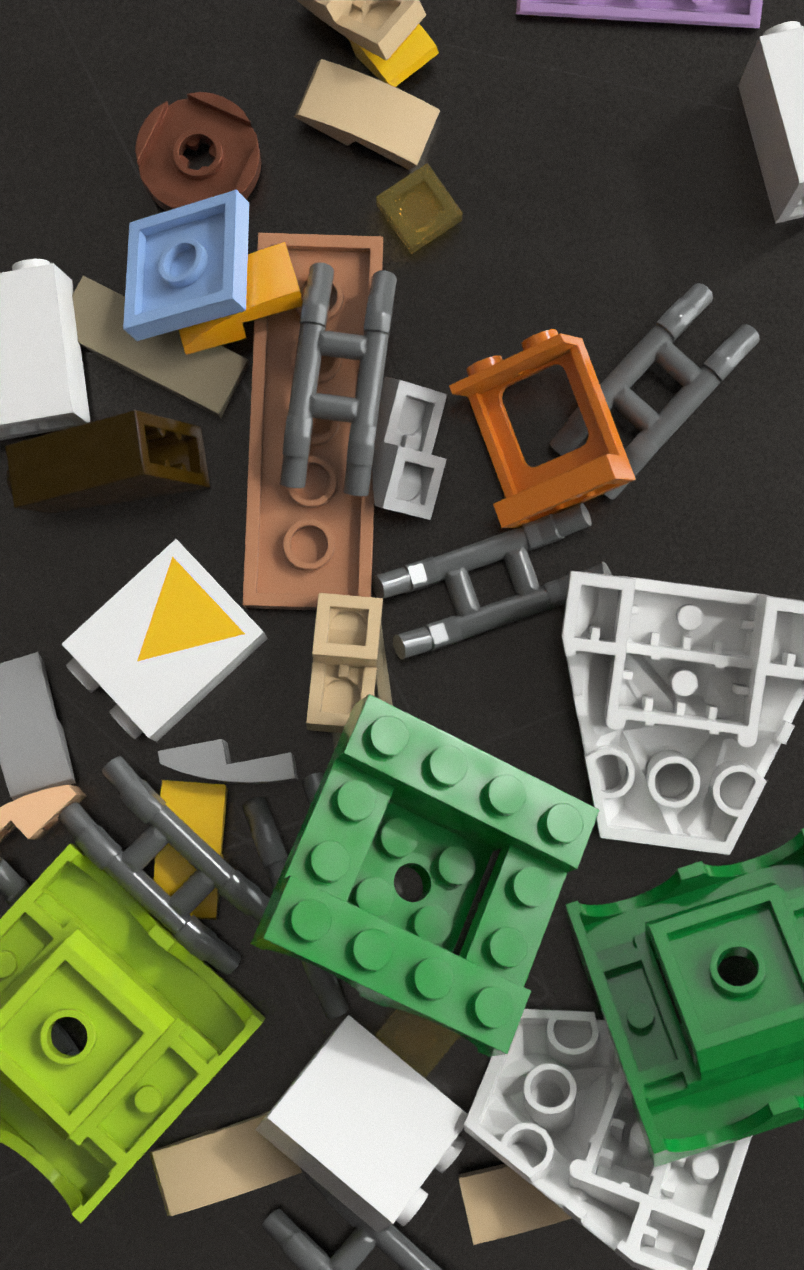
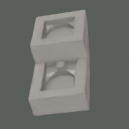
(403, 463)
(31, 736)
(213, 762)

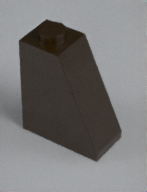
(107, 463)

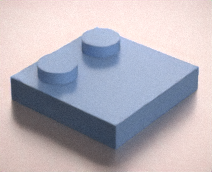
(187, 266)

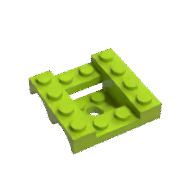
(99, 956)

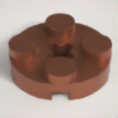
(186, 125)

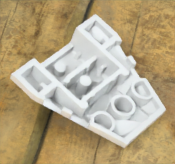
(680, 703)
(570, 1129)

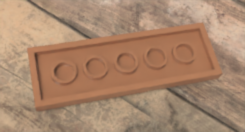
(316, 534)

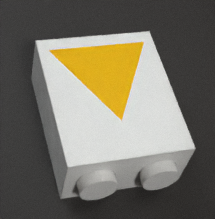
(162, 643)

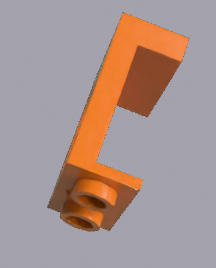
(568, 478)

